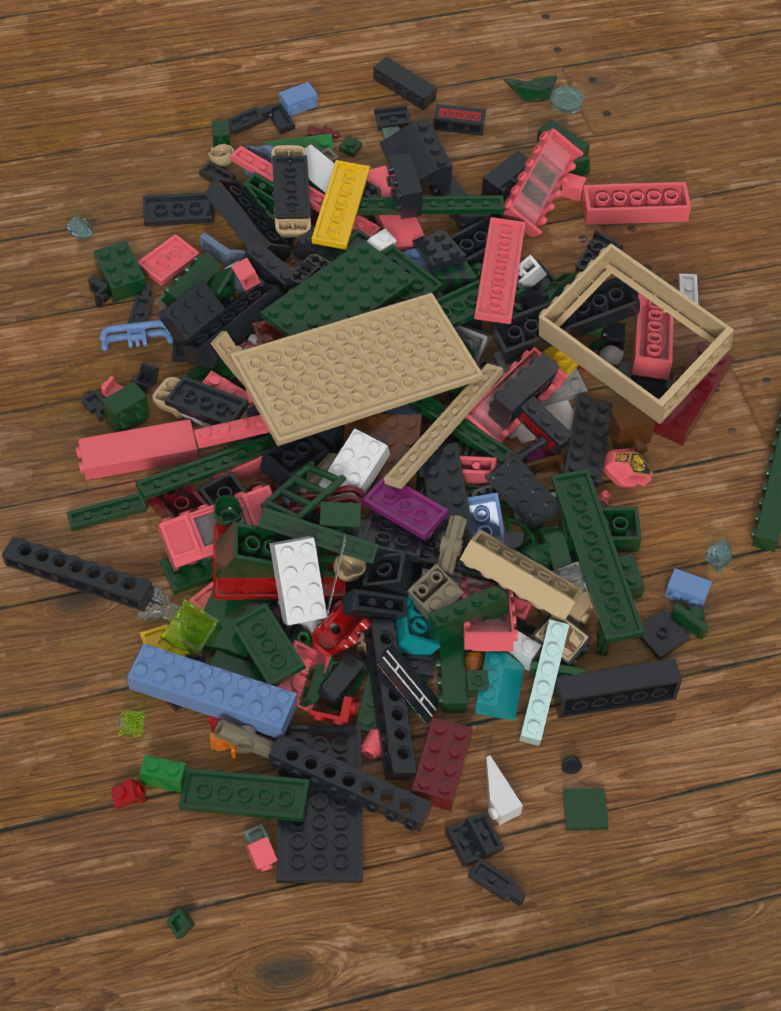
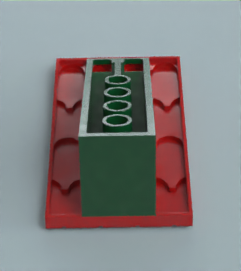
(246, 569)

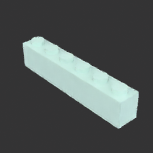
(544, 682)

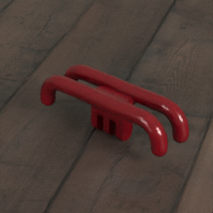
(342, 499)

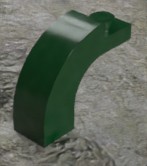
(558, 551)

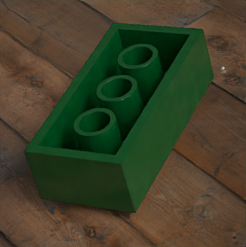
(623, 526)

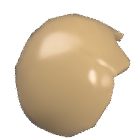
(221, 155)
(349, 569)

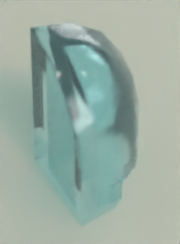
(80, 227)
(719, 554)

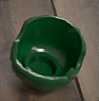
(227, 510)

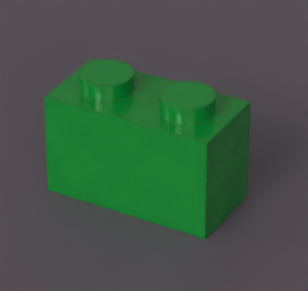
(163, 773)

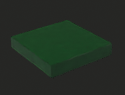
(585, 809)

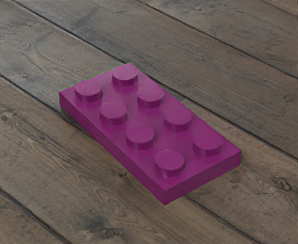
(406, 508)

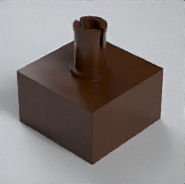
(631, 429)

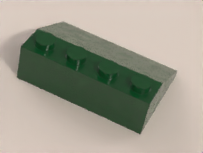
(224, 636)

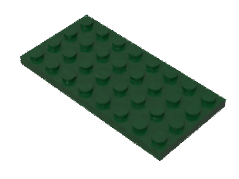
(343, 289)

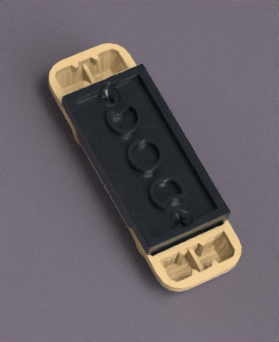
(291, 190)
(199, 402)

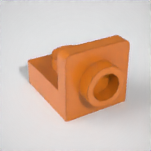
(221, 745)

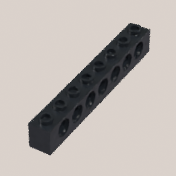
(78, 573)
(385, 708)
(343, 773)

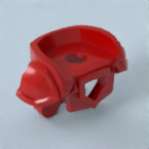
(331, 644)

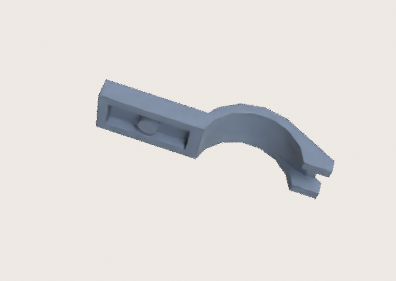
(219, 251)

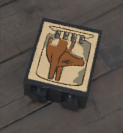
(575, 642)

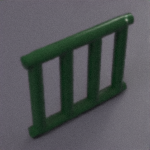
(297, 479)

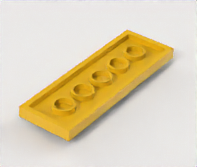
(340, 205)

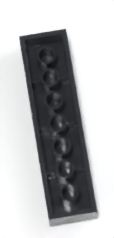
(605, 306)

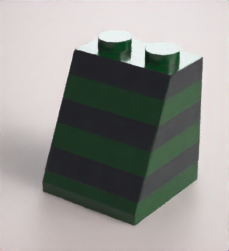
(453, 276)

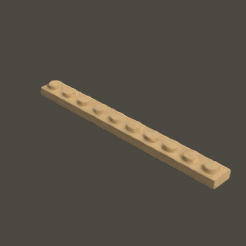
(442, 427)

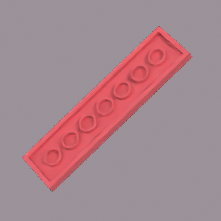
(500, 271)

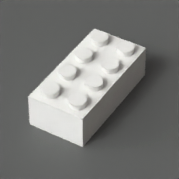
(358, 461)
(298, 580)

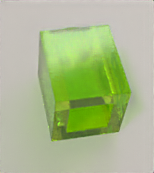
(131, 723)

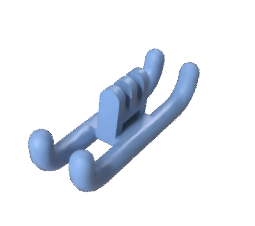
(135, 333)

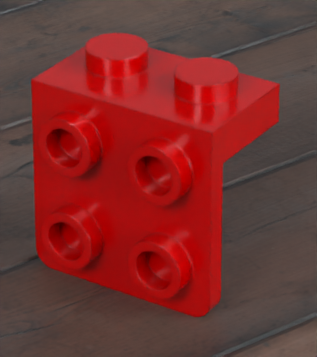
(349, 709)

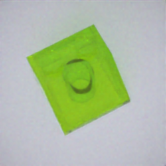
(189, 628)

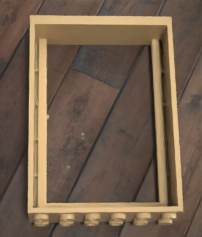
(670, 300)

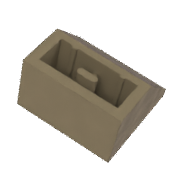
(434, 591)

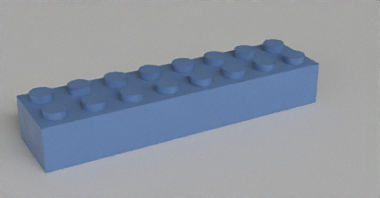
(212, 691)

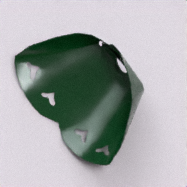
(533, 92)

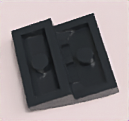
(474, 839)

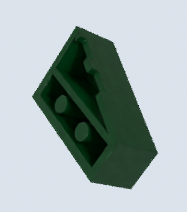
(262, 193)

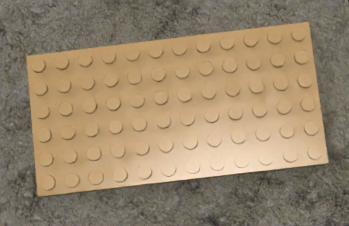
(355, 368)

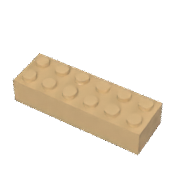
(521, 575)

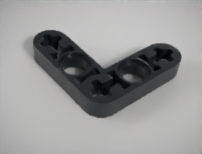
(312, 263)

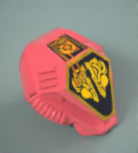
(627, 468)

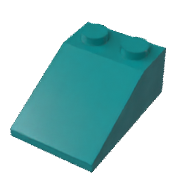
(414, 634)

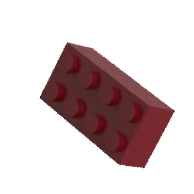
(176, 502)
(442, 763)

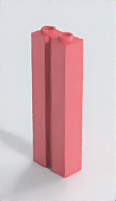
(401, 229)
(137, 449)

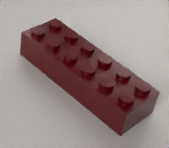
(686, 415)

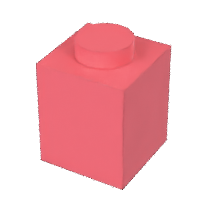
(574, 187)
(245, 274)
(261, 854)

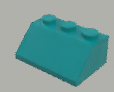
(504, 686)

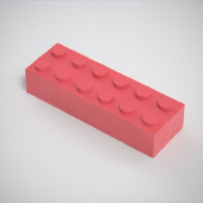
(635, 203)
(652, 341)

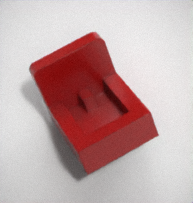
(128, 792)

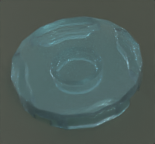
(566, 99)

